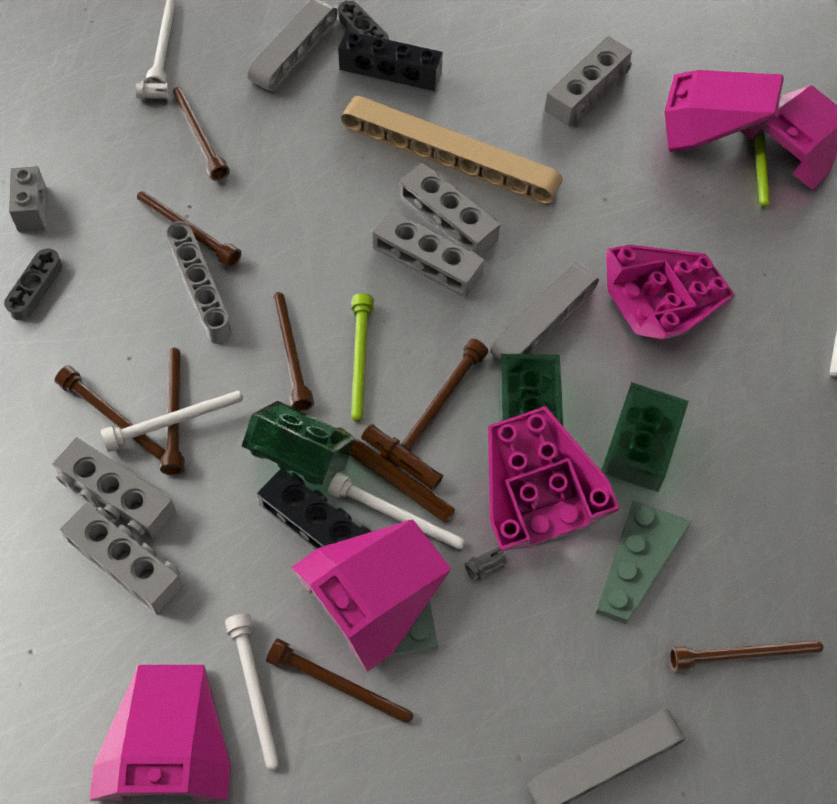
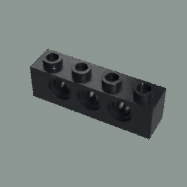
(390, 60)
(288, 486)

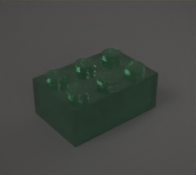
(529, 384)
(645, 437)
(298, 442)

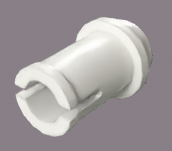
(151, 90)

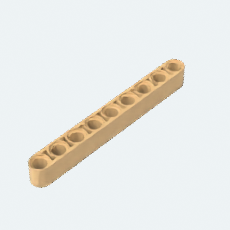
(452, 149)

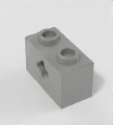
(27, 198)

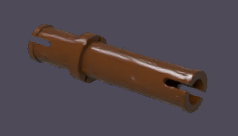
(393, 450)

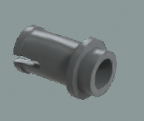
(485, 563)

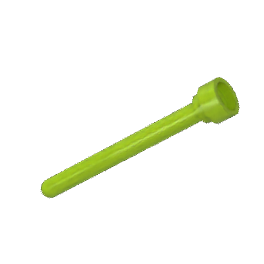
(762, 172)
(362, 306)

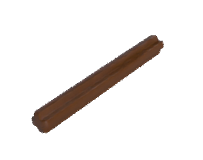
(401, 481)

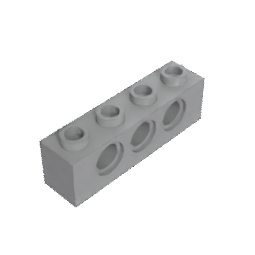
(588, 81)
(449, 209)
(428, 253)
(82, 458)
(153, 591)

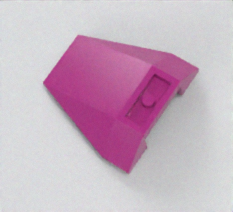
(717, 104)
(806, 129)
(664, 289)
(542, 482)
(375, 586)
(164, 739)

